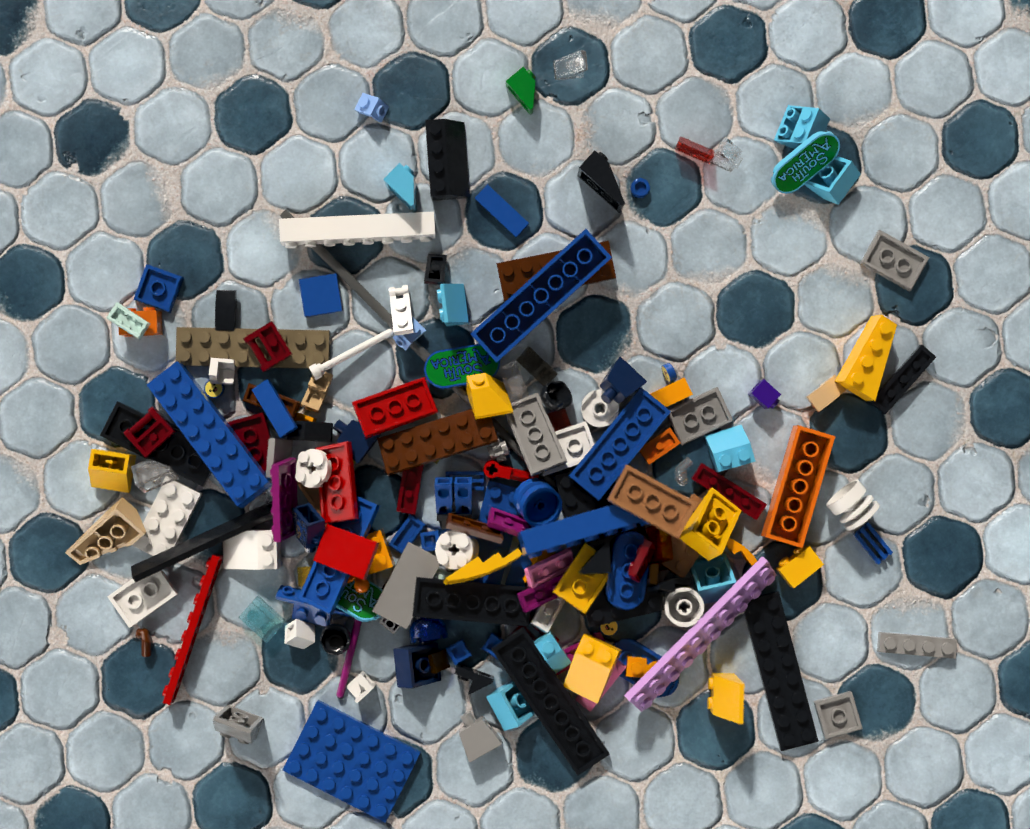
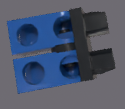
(445, 503)

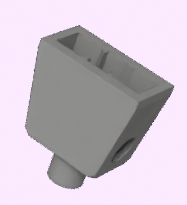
(477, 736)

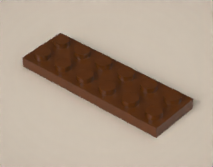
(517, 272)
(435, 441)

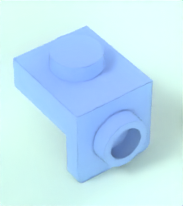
(372, 107)
(407, 339)

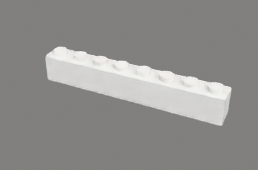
(357, 229)

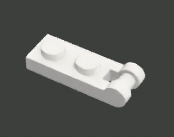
(401, 311)

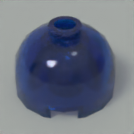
(427, 630)

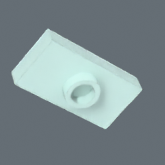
(128, 320)

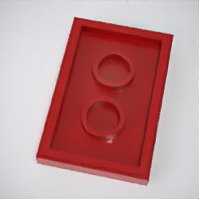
(346, 552)

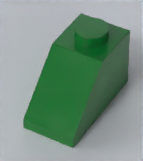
(523, 88)

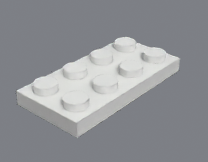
(168, 517)

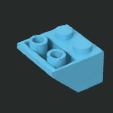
(800, 124)
(454, 304)

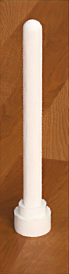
(318, 370)

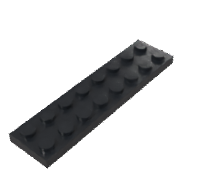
(780, 672)
(550, 701)

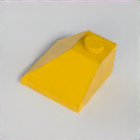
(487, 396)

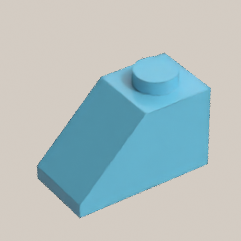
(552, 652)

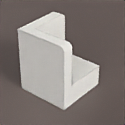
(222, 371)
(299, 634)
(360, 686)

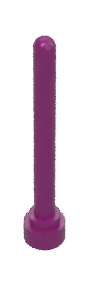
(349, 658)

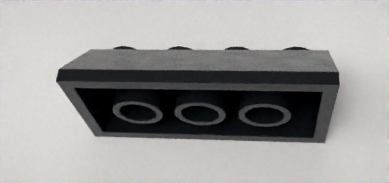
(447, 159)

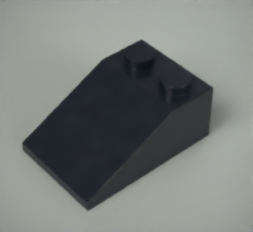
(599, 176)

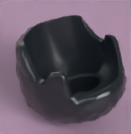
(556, 396)
(335, 639)

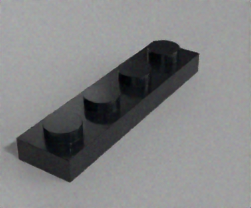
(903, 379)

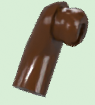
(146, 645)

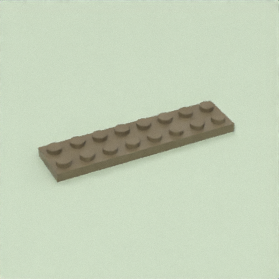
(199, 345)

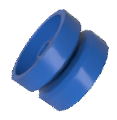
(537, 502)

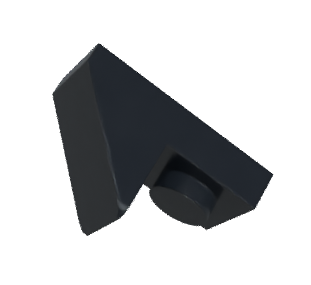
(435, 269)
(478, 678)

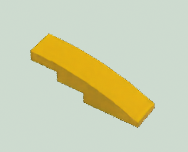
(478, 569)

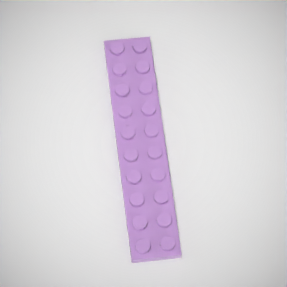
(701, 634)

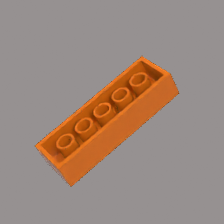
(798, 486)

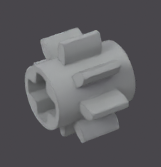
(498, 451)

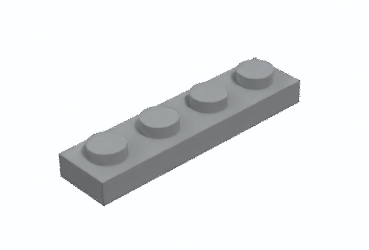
(917, 645)

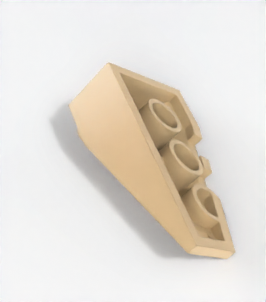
(114, 529)

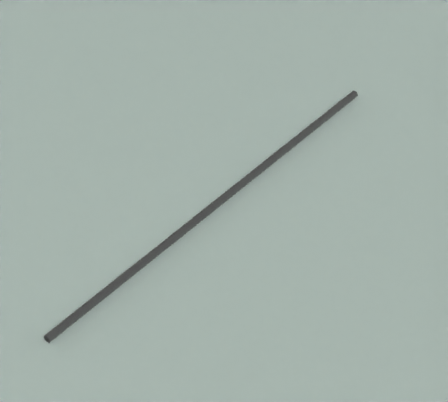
(415, 346)

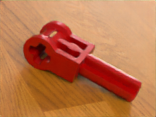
(507, 472)

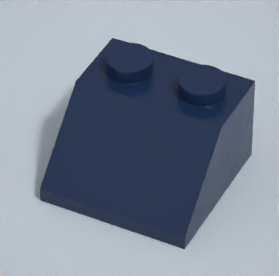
(413, 665)

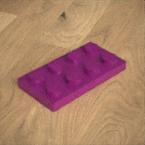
(283, 498)

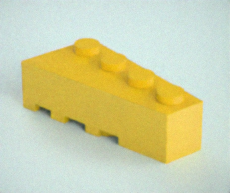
(868, 359)

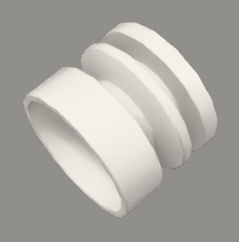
(855, 508)

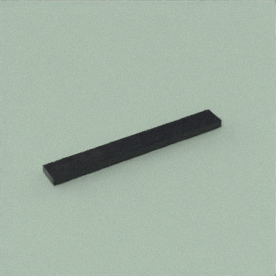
(202, 542)

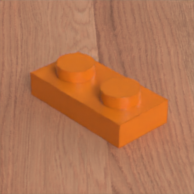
(659, 446)

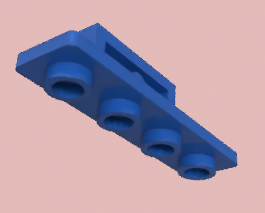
(305, 611)

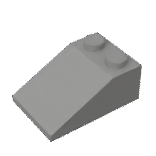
(237, 724)

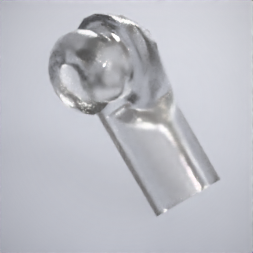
(681, 471)

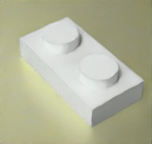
(546, 614)

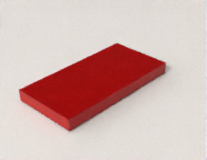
(394, 407)
(338, 494)

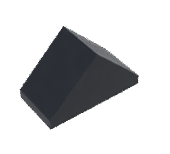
(599, 562)

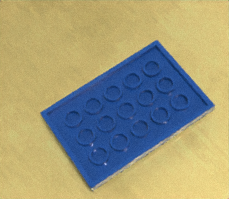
(351, 761)

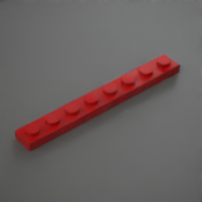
(189, 636)

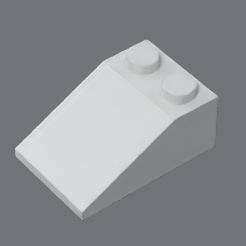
(252, 551)

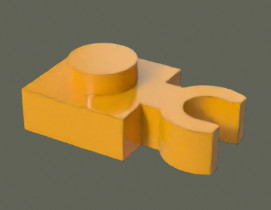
(638, 666)

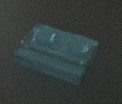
(262, 619)

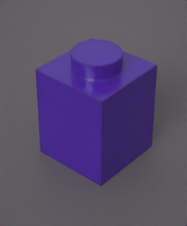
(765, 394)

